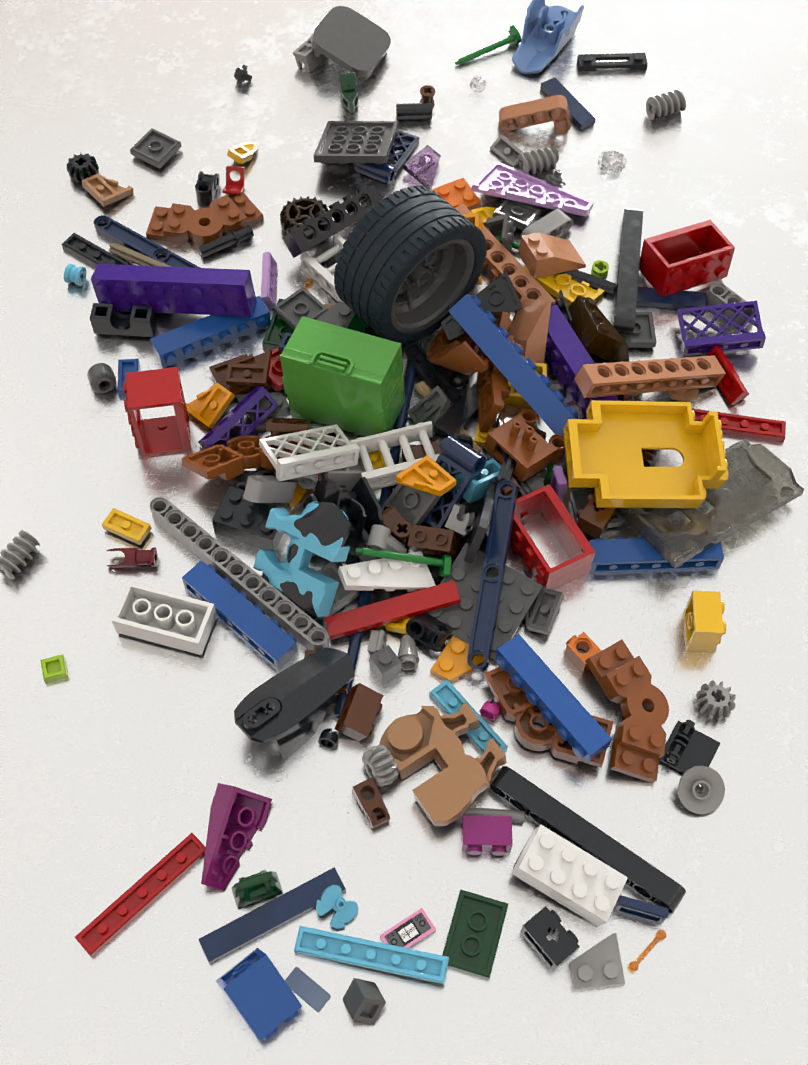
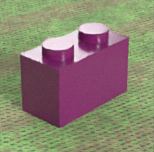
(487, 834)

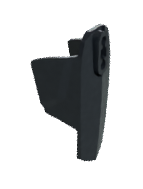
(361, 516)
(298, 699)

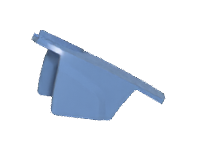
(544, 35)

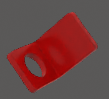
(234, 187)

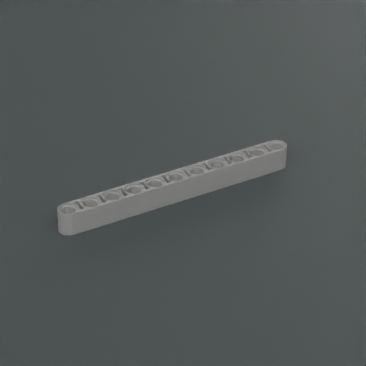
(240, 582)

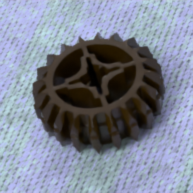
(300, 210)

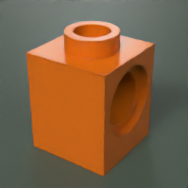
(577, 658)

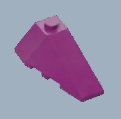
(231, 826)

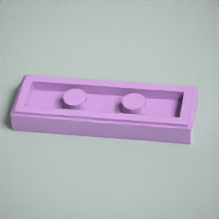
(269, 280)

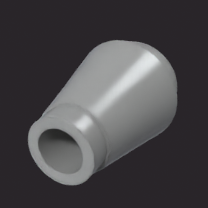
(408, 653)

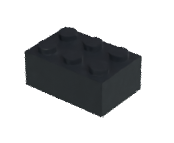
(246, 520)

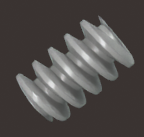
(665, 103)
(538, 159)
(17, 552)

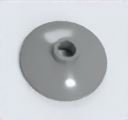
(711, 791)

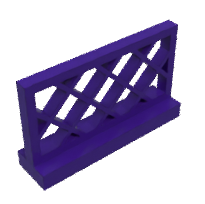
(727, 342)

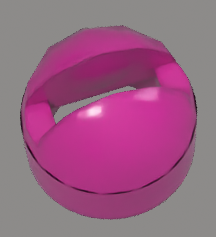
(490, 710)

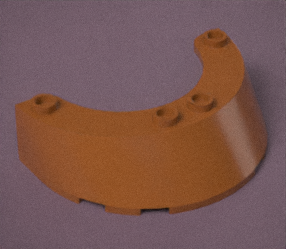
(460, 353)

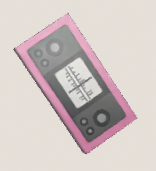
(409, 931)

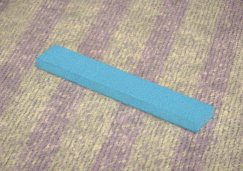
(372, 954)

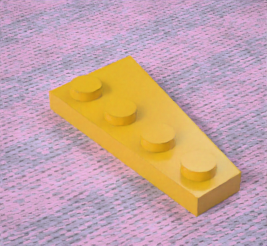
(569, 287)

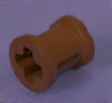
(427, 93)

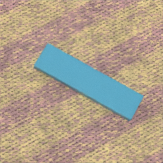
(450, 702)

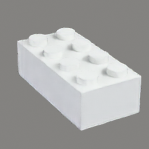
(164, 618)
(569, 875)

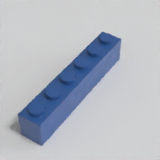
(207, 334)
(639, 556)
(241, 615)
(553, 699)

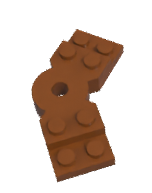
(204, 224)
(492, 383)
(231, 461)
(518, 709)
(640, 737)

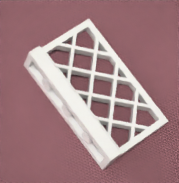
(310, 460)

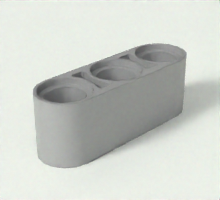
(552, 224)
(722, 294)
(269, 490)

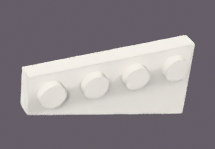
(386, 575)

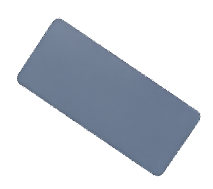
(307, 989)

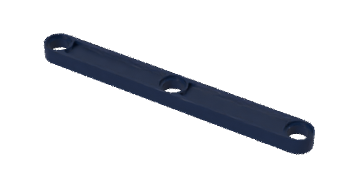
(128, 238)
(490, 589)

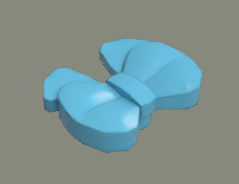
(333, 899)

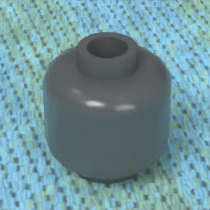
(101, 378)

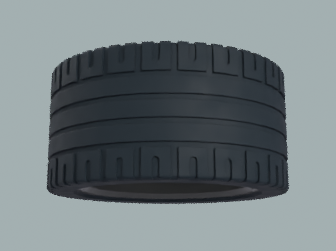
(409, 264)

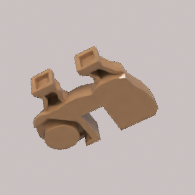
(428, 737)

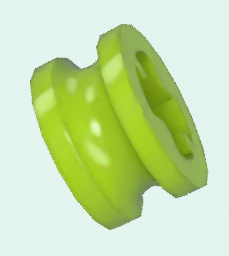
(602, 265)

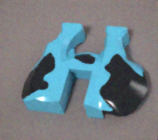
(318, 530)

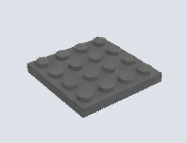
(356, 142)
(515, 601)

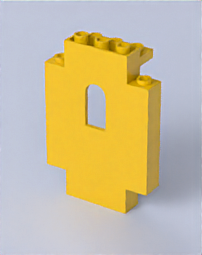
(608, 448)

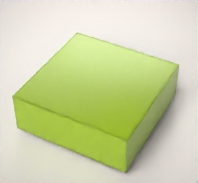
(54, 668)

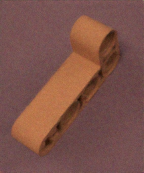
(536, 112)

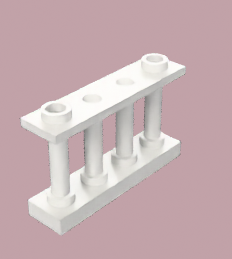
(318, 273)
(383, 441)

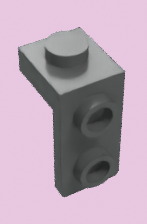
(503, 225)

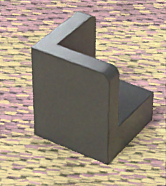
(364, 1000)

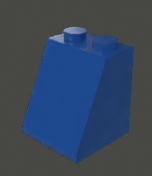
(259, 994)

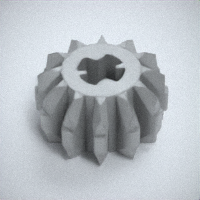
(723, 696)
(380, 765)

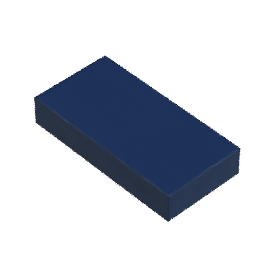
(641, 909)

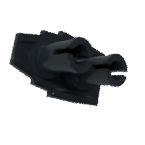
(331, 492)

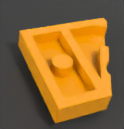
(210, 404)

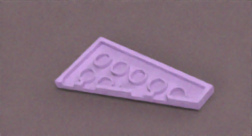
(518, 186)

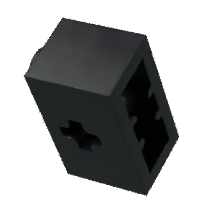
(555, 951)

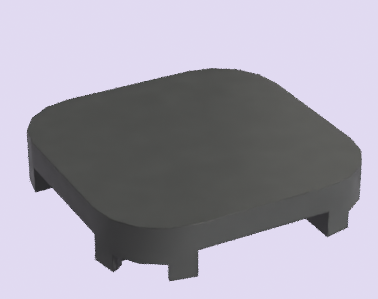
(350, 41)

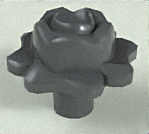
(555, 179)

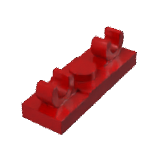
(730, 384)

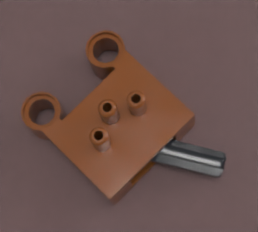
(522, 448)

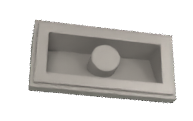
(506, 150)

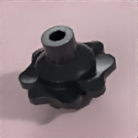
(241, 74)

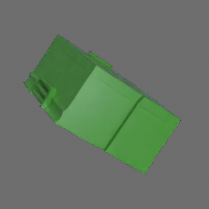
(343, 377)

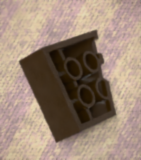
(596, 331)

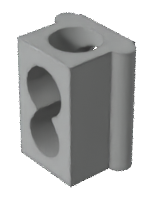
(377, 641)

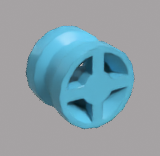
(75, 274)

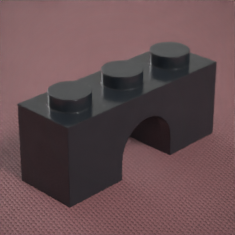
(108, 321)

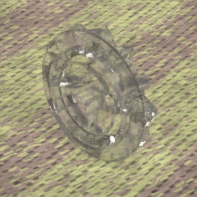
(607, 156)

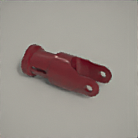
(136, 557)

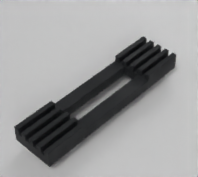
(635, 61)

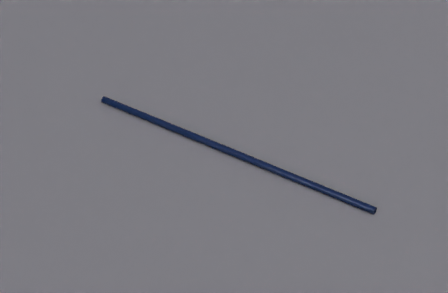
(364, 597)

